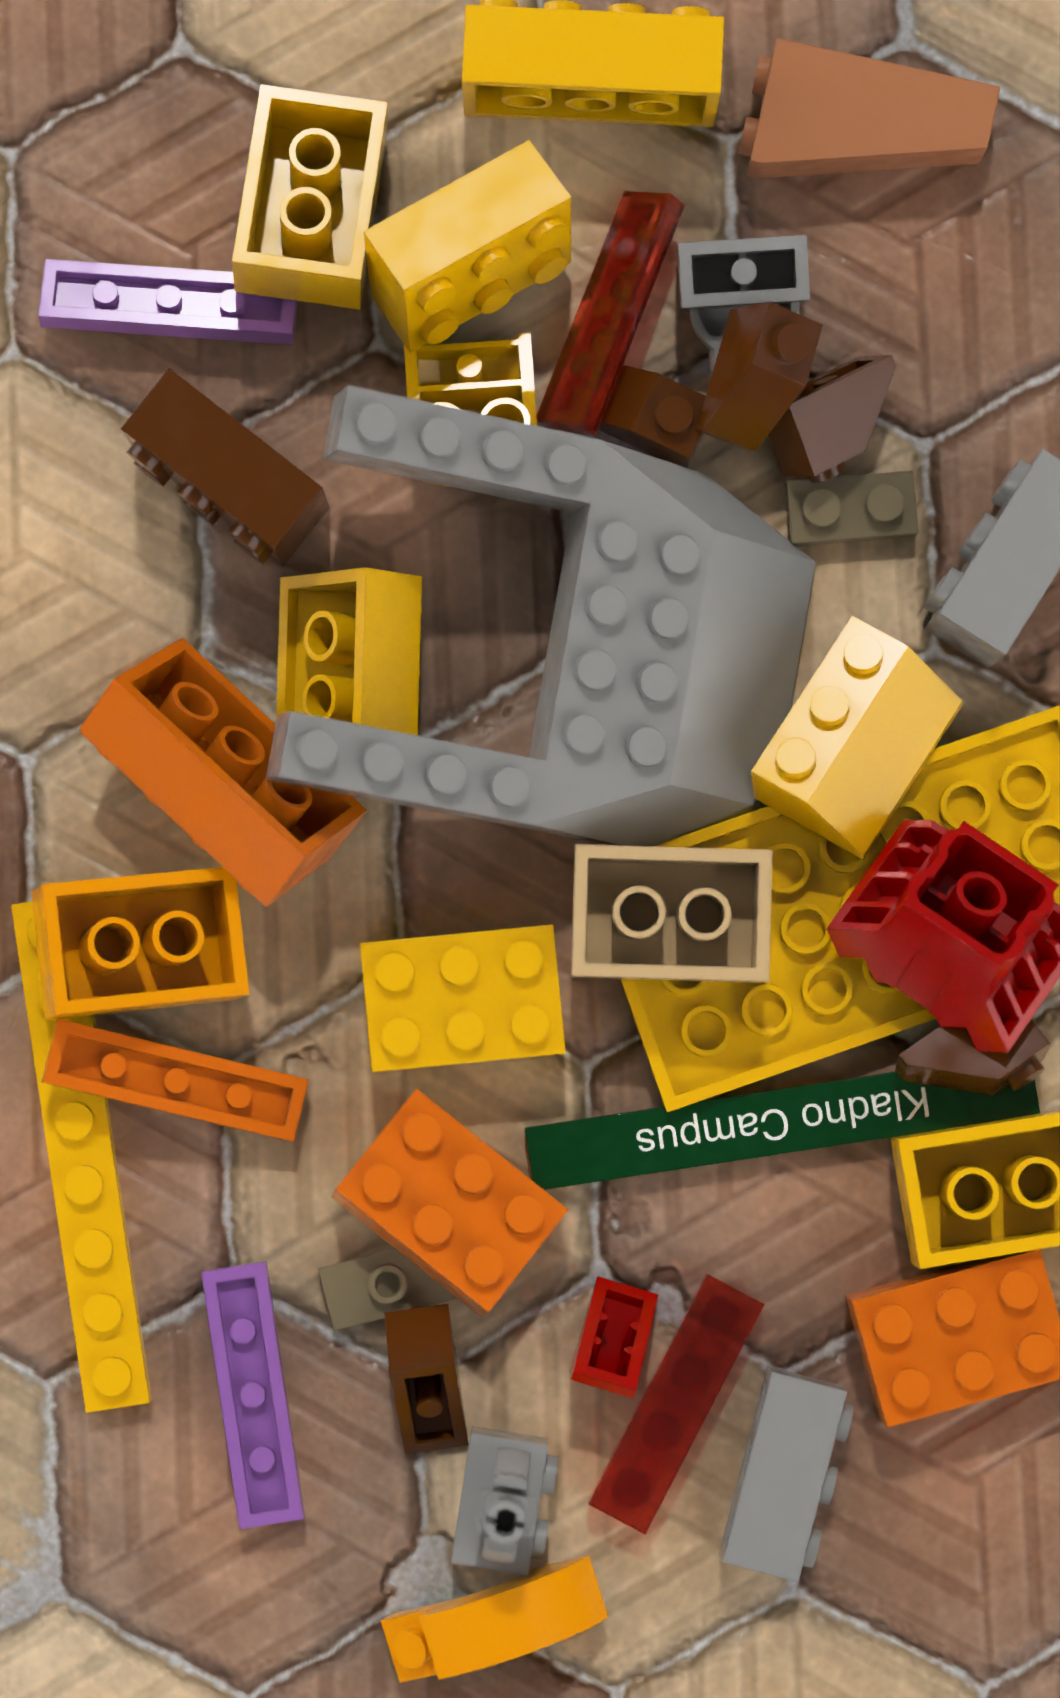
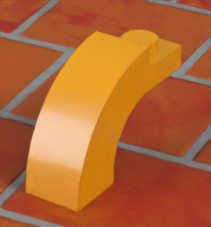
(495, 1622)

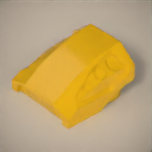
(476, 377)

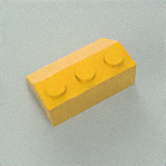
(351, 647)
(855, 738)

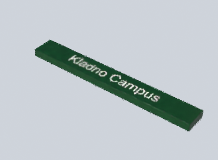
(758, 1127)

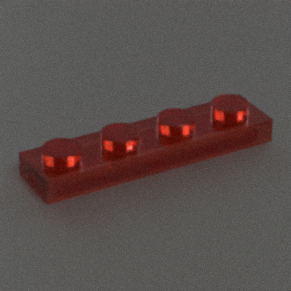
(610, 312)
(675, 1403)

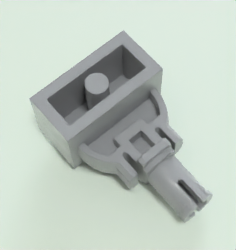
(739, 274)
(502, 1499)

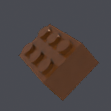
(223, 470)

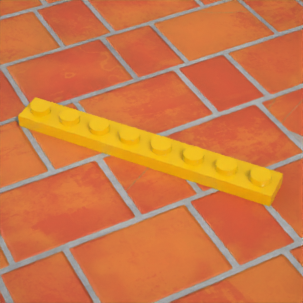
(87, 1212)

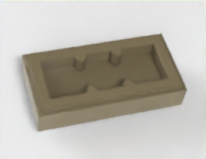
(376, 1284)

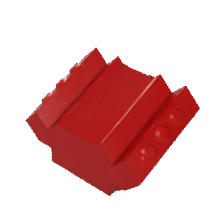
(956, 929)

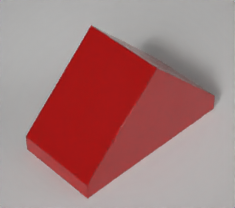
(614, 1337)

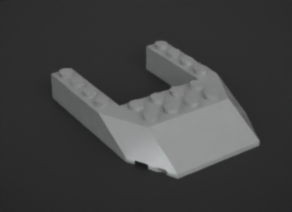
(660, 654)

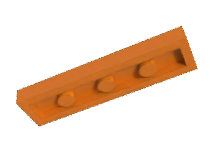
(174, 1080)

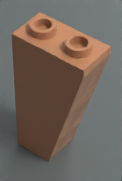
(861, 115)

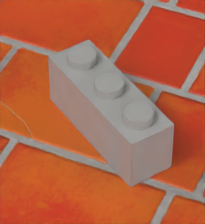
(786, 1474)

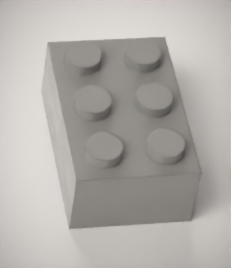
(1006, 565)

